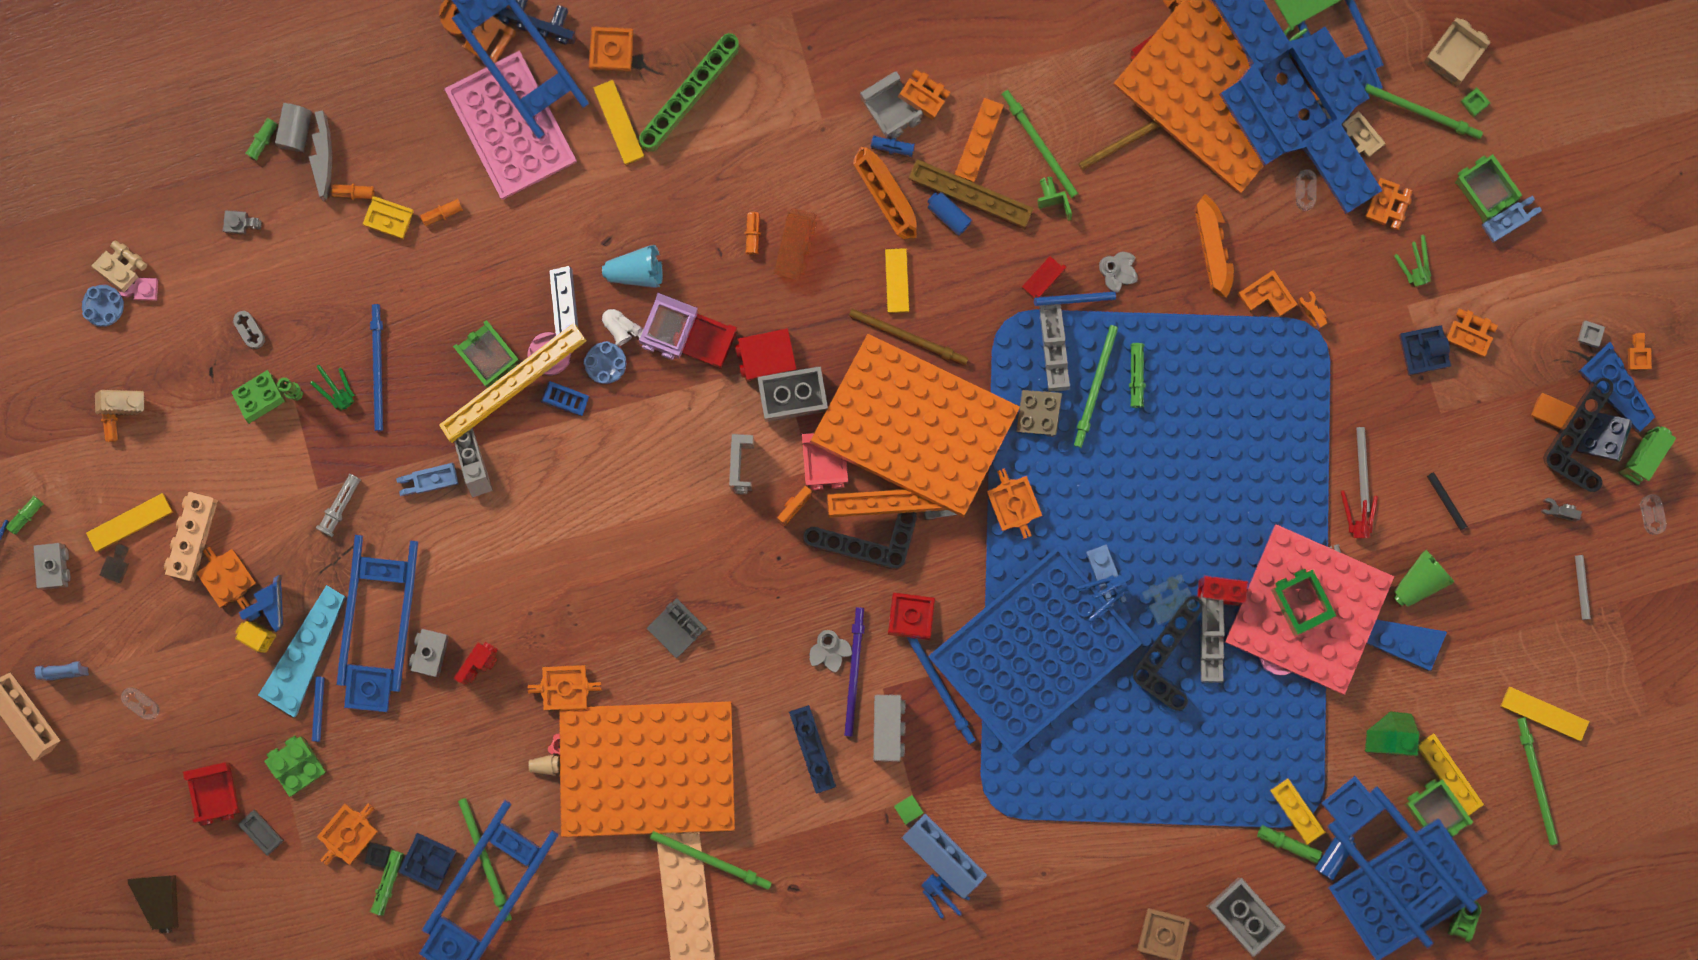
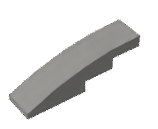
(322, 162)
(1054, 347)
(1211, 641)

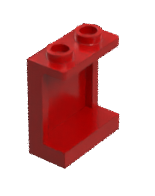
(709, 341)
(765, 354)
(1229, 590)
(212, 793)

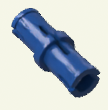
(892, 146)

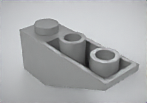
(472, 464)

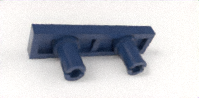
(553, 29)
(812, 749)

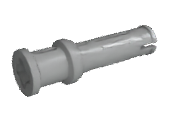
(352, 482)

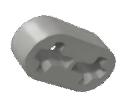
(253, 326)

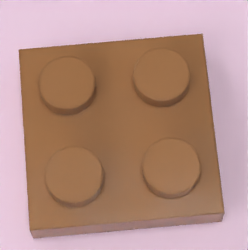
(1163, 934)

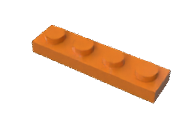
(979, 140)

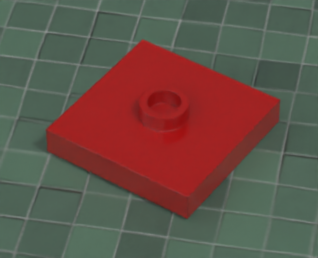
(911, 616)

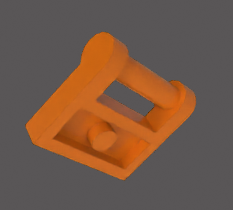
(485, 34)

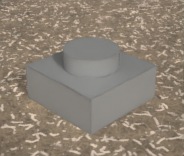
(1591, 334)

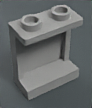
(887, 109)
(737, 442)

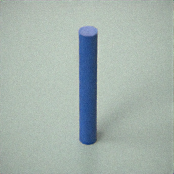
(318, 706)

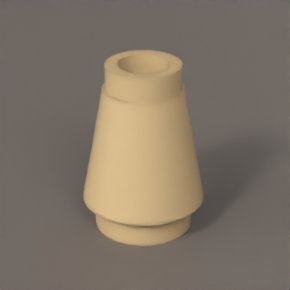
(545, 765)

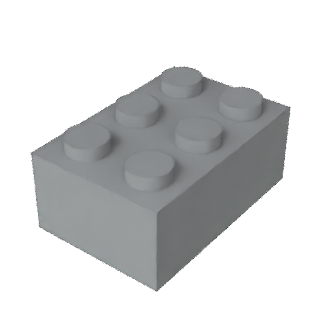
(792, 394)
(888, 727)
(1245, 916)

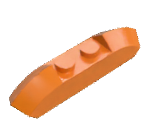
(886, 193)
(1219, 272)

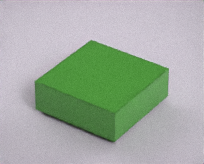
(1475, 102)
(908, 809)

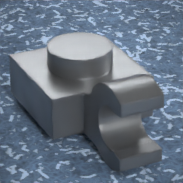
(237, 222)
(1565, 512)

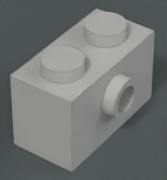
(51, 566)
(429, 652)

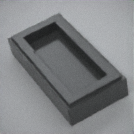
(261, 832)

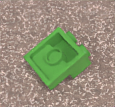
(295, 765)

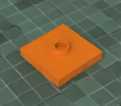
(611, 49)
(793, 505)

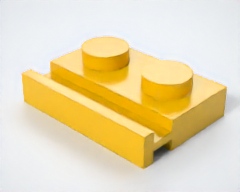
(388, 217)

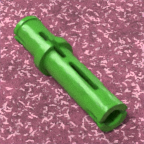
(1137, 375)
(290, 389)
(1280, 840)
(385, 888)

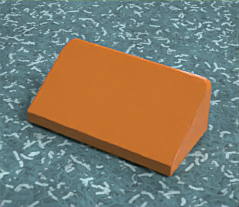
(1552, 411)

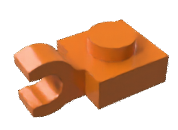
(1315, 315)
(1639, 357)

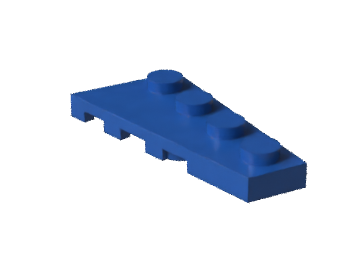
(1625, 396)
(1407, 642)

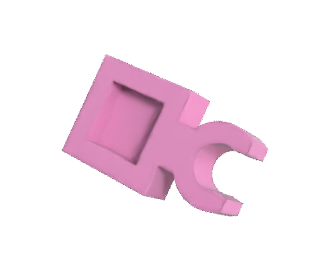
(143, 289)

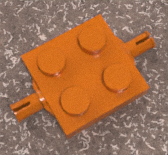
(1014, 503)
(226, 578)
(564, 687)
(347, 834)

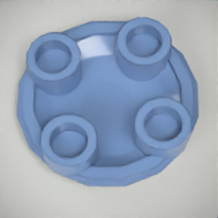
(102, 305)
(605, 362)

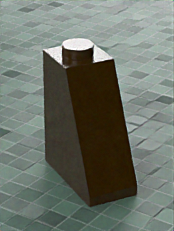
(157, 901)

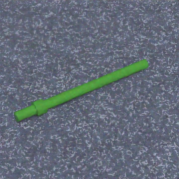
(1017, 110)
(1460, 127)
(1083, 425)
(1527, 738)
(749, 876)
(500, 899)

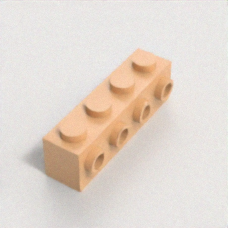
(190, 537)
(25, 719)

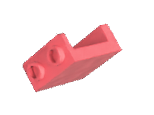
(822, 467)

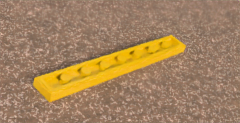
(512, 382)

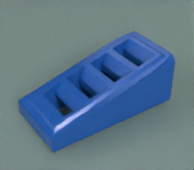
(567, 391)

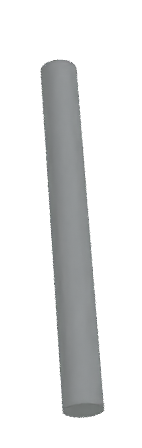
(1363, 470)

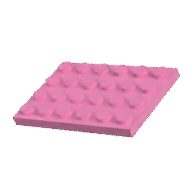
(502, 135)

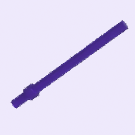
(858, 629)

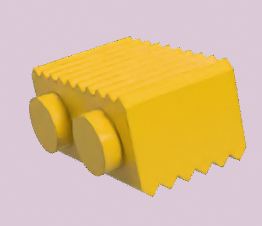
(255, 636)

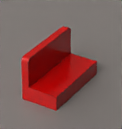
(1043, 278)

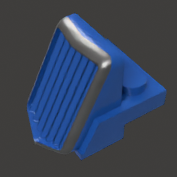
(270, 602)

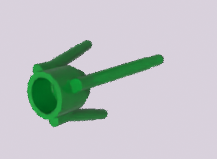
(342, 398)

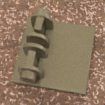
(1039, 412)

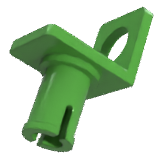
(1052, 198)

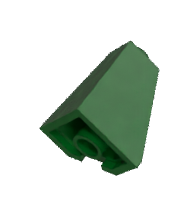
(1393, 735)

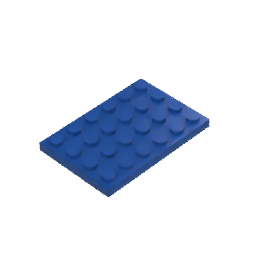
(1407, 877)

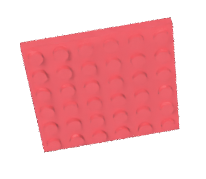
(1329, 650)

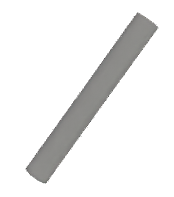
(1582, 586)

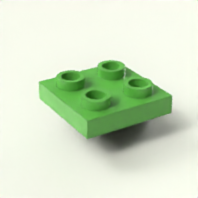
(258, 396)

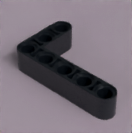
(1576, 436)
(866, 546)
(1165, 651)

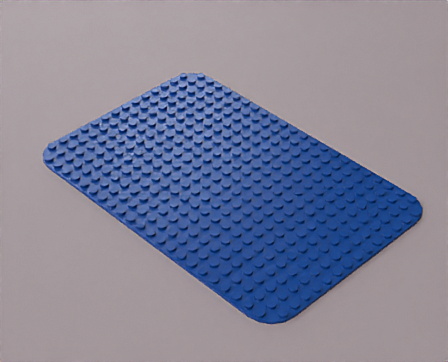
(1173, 488)

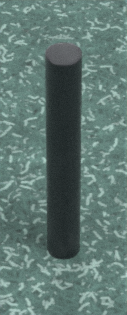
(1447, 501)

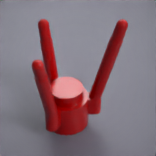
(1361, 528)

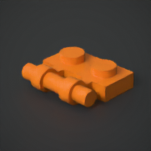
(920, 97)
(1382, 203)
(1469, 338)

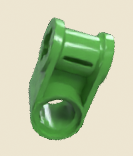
(1465, 922)

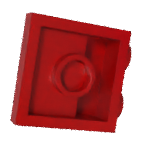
(480, 658)

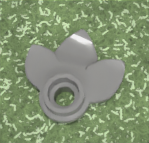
(1122, 271)
(830, 654)

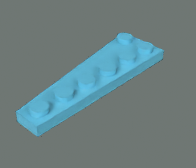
(296, 667)

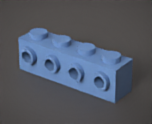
(944, 856)

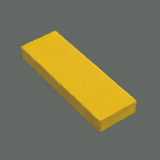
(897, 280)
(1297, 811)

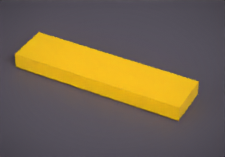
(619, 122)
(129, 522)
(1544, 714)
(1446, 769)

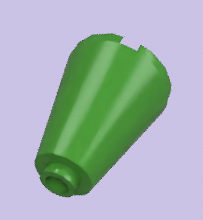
(1422, 580)

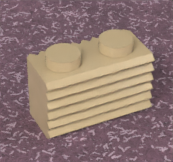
(119, 402)

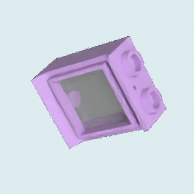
(668, 326)

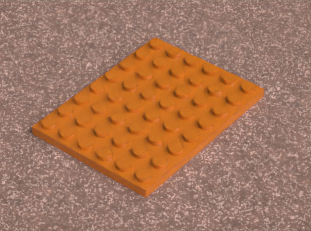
(1180, 83)
(915, 425)
(646, 769)

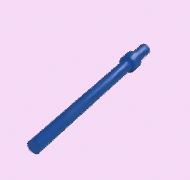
(376, 326)
(960, 722)

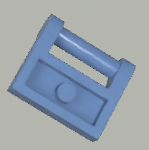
(61, 672)

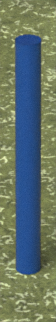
(1078, 298)

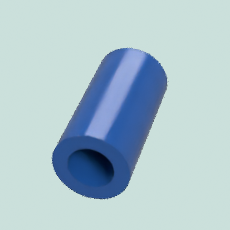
(949, 213)
(1333, 859)

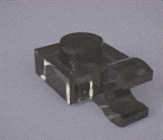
(115, 567)

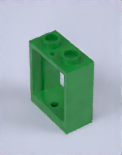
(1286, 610)

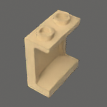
(1457, 51)

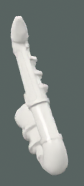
(619, 326)

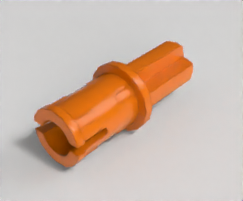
(352, 191)
(441, 212)
(752, 233)
(110, 427)

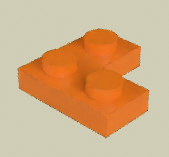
(1269, 289)

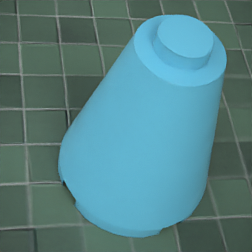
(635, 268)

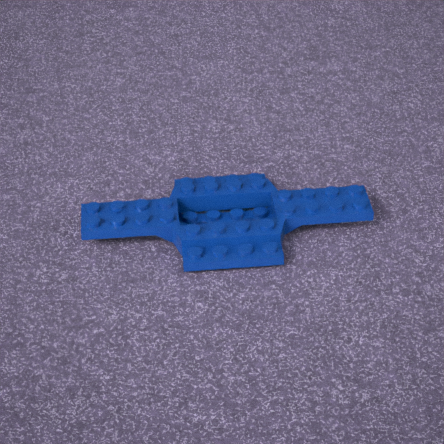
(1271, 110)

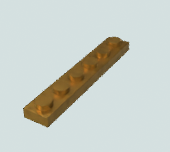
(970, 193)

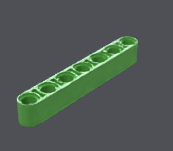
(691, 82)

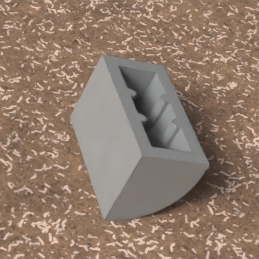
(293, 127)

